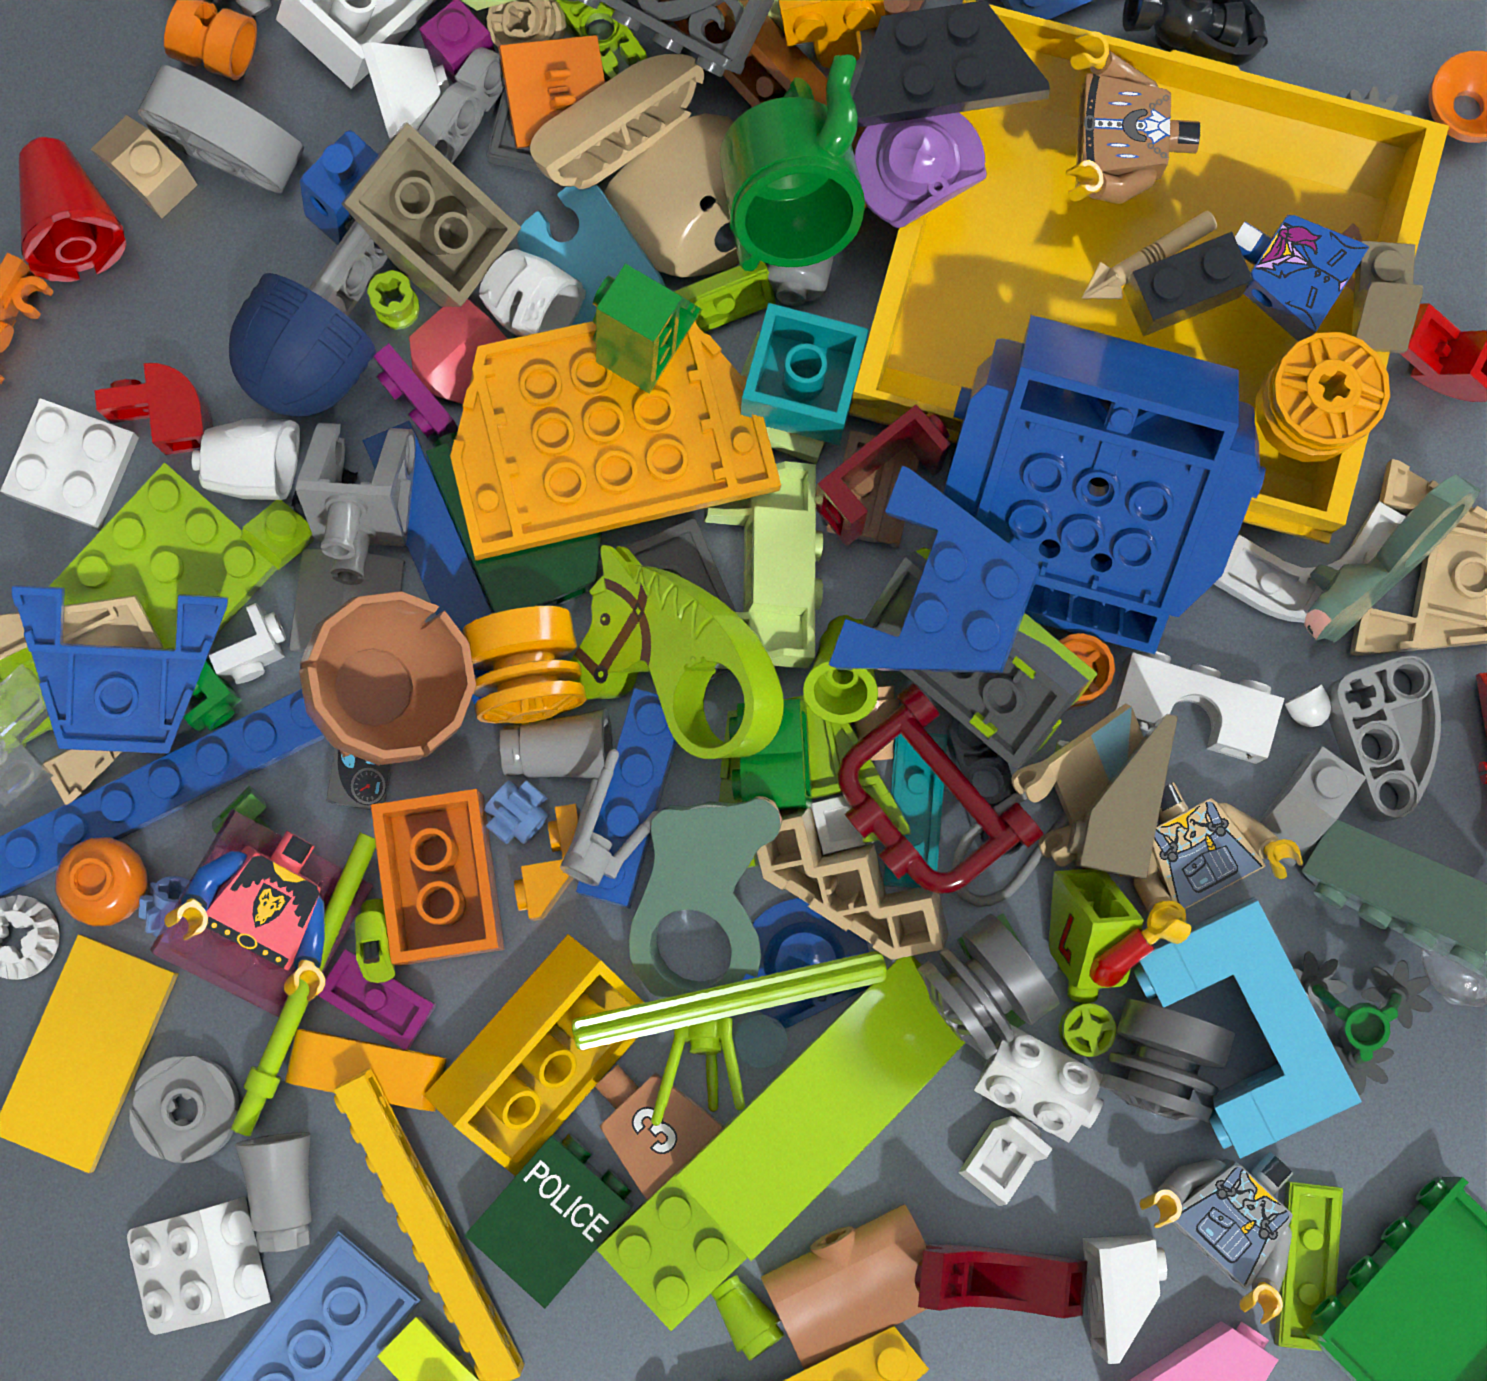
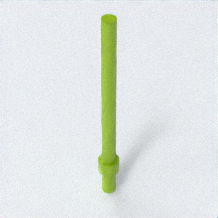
(263, 1079)

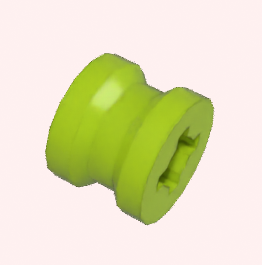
(1096, 1027)

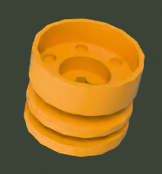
(1292, 404)
(522, 657)

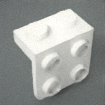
(198, 1267)

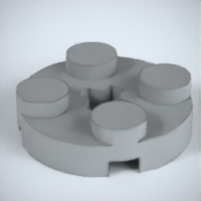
(155, 1101)

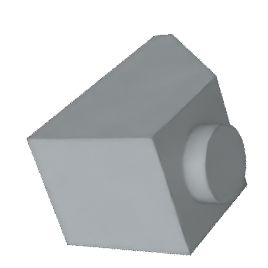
(1312, 799)

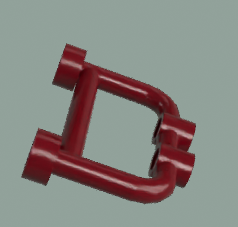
(900, 854)

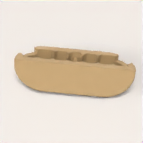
(616, 121)

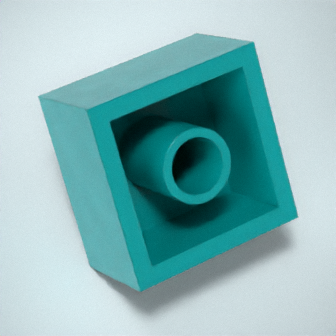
(804, 373)

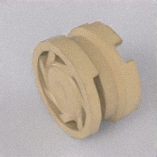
(526, 21)

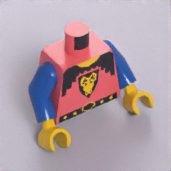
(262, 908)

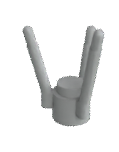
(589, 852)

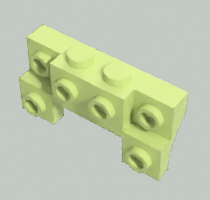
(780, 564)

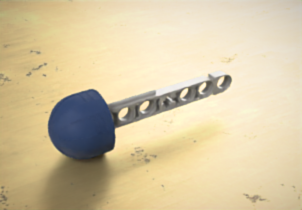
(296, 343)

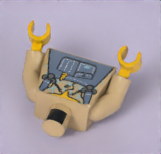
(1206, 851)

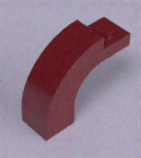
(1000, 1280)

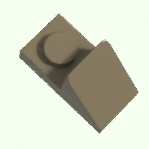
(1386, 296)

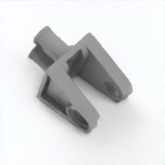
(354, 514)

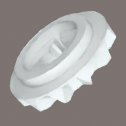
(37, 946)

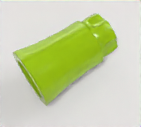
(836, 693)

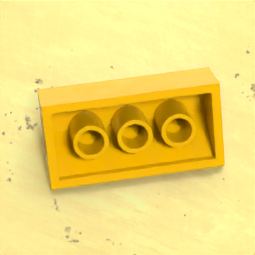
(524, 1065)

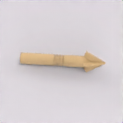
(1108, 281)

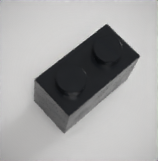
(1187, 284)

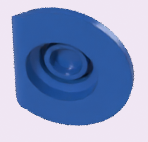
(799, 937)

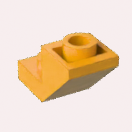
(545, 881)

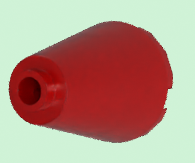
(63, 215)

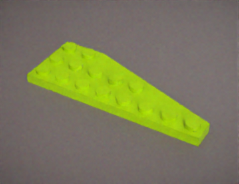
(156, 548)

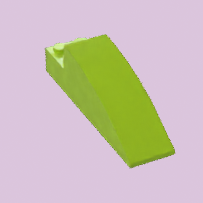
(783, 1146)

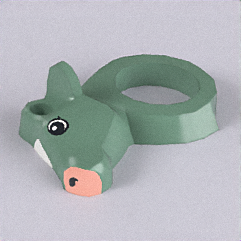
(1357, 587)
(696, 868)

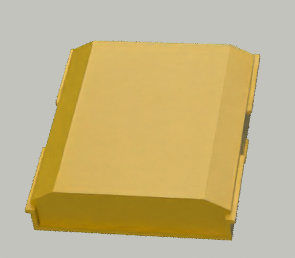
(1030, 250)

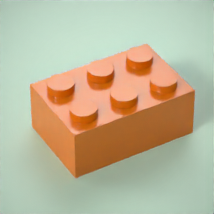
(437, 877)

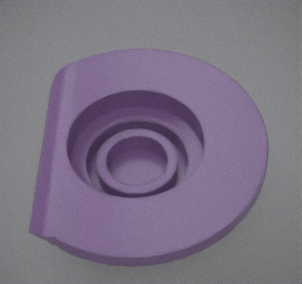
(918, 165)

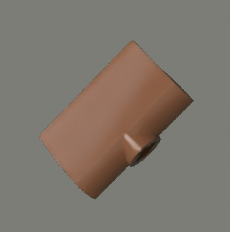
(849, 1286)

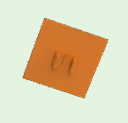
(547, 79)

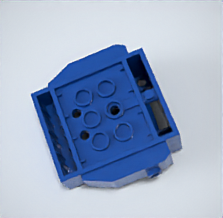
(1148, 423)

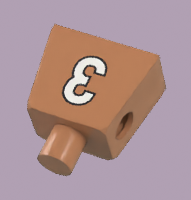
(646, 1150)

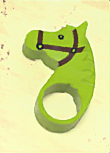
(678, 634)

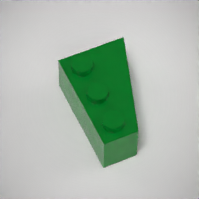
(639, 326)

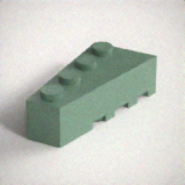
(1402, 892)

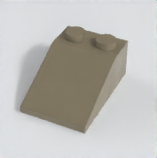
(430, 218)
(1124, 817)

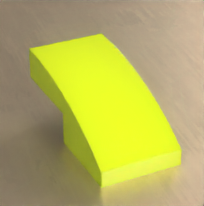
(424, 1356)

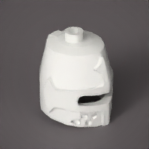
(530, 294)
(249, 458)

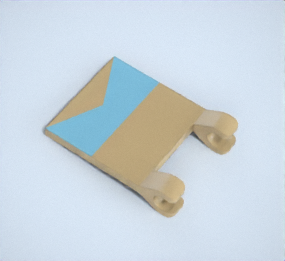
(1079, 774)

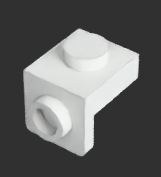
(248, 657)
(1004, 1157)

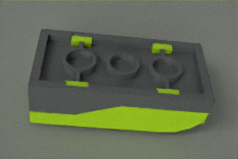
(1006, 710)

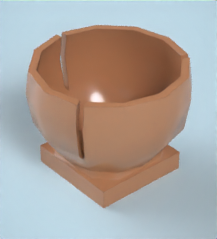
(386, 679)

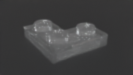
(20, 714)

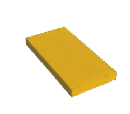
(85, 1053)

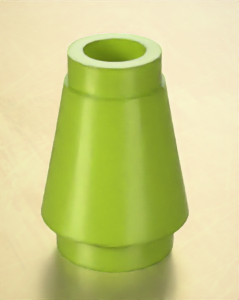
(747, 1318)

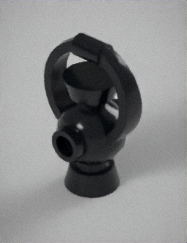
(1200, 27)

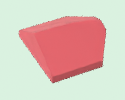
(447, 347)

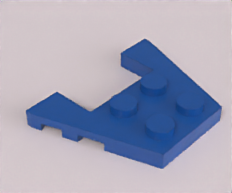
(965, 599)
(116, 693)

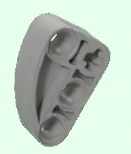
(218, 129)
(1403, 725)

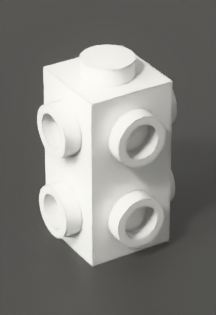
(1041, 1085)

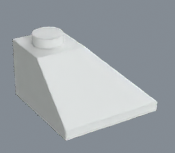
(404, 83)
(1121, 1289)

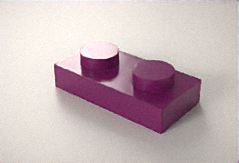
(401, 380)
(384, 1007)

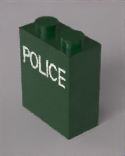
(551, 1218)

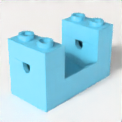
(1308, 1079)

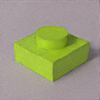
(278, 533)

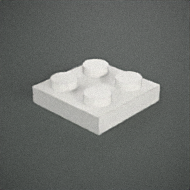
(69, 464)

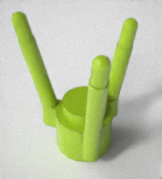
(708, 1040)

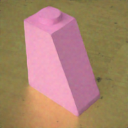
(1216, 1356)

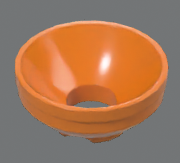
(1461, 76)

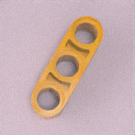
(327, 1060)

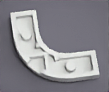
(1287, 589)

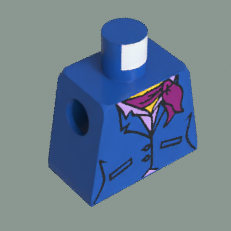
(1298, 271)

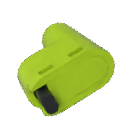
(373, 943)

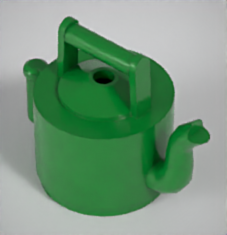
(795, 174)

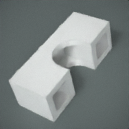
(1240, 714)

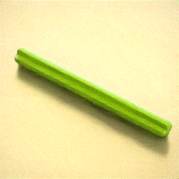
(728, 1000)

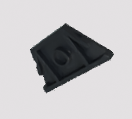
(944, 65)

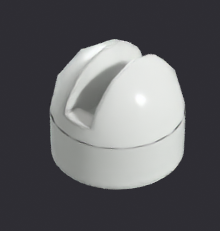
(1310, 707)

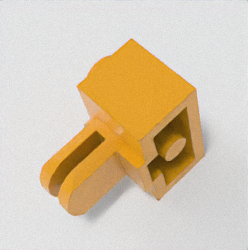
(830, 25)

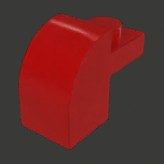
(1448, 358)
(170, 401)

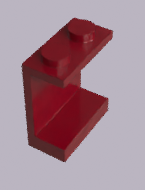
(835, 500)

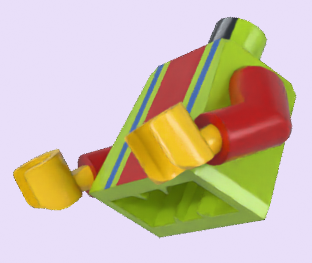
(1100, 933)

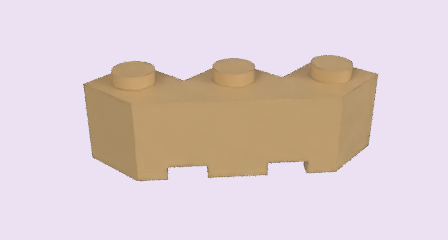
(851, 890)

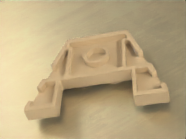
(1451, 584)
(99, 622)

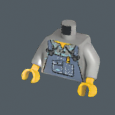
(1233, 1222)

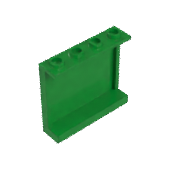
(1418, 1300)

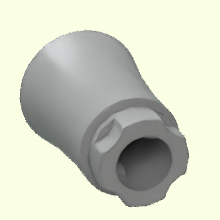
(557, 746)
(278, 1189)

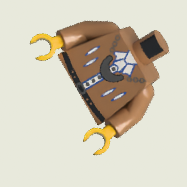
(1122, 127)

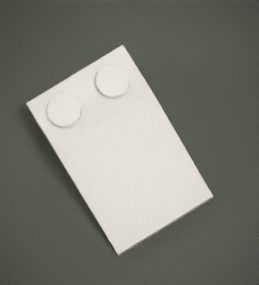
(339, 27)

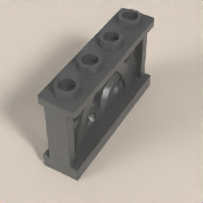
(711, 56)

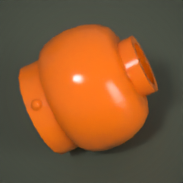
(101, 881)

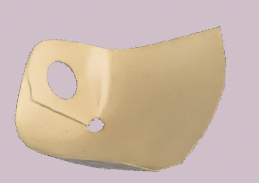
(662, 195)

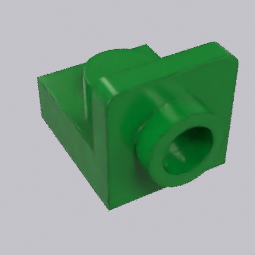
(219, 702)

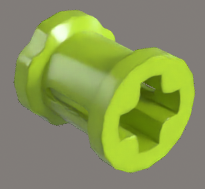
(390, 286)

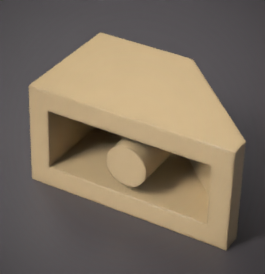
(145, 165)

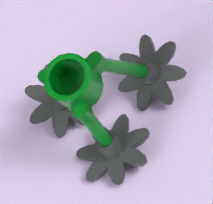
(1365, 1024)

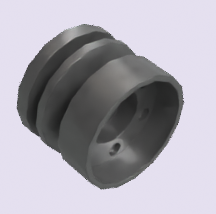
(988, 986)
(1167, 1060)

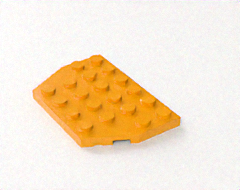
(575, 450)

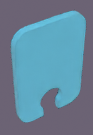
(594, 252)

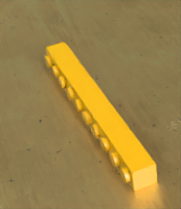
(428, 1227)

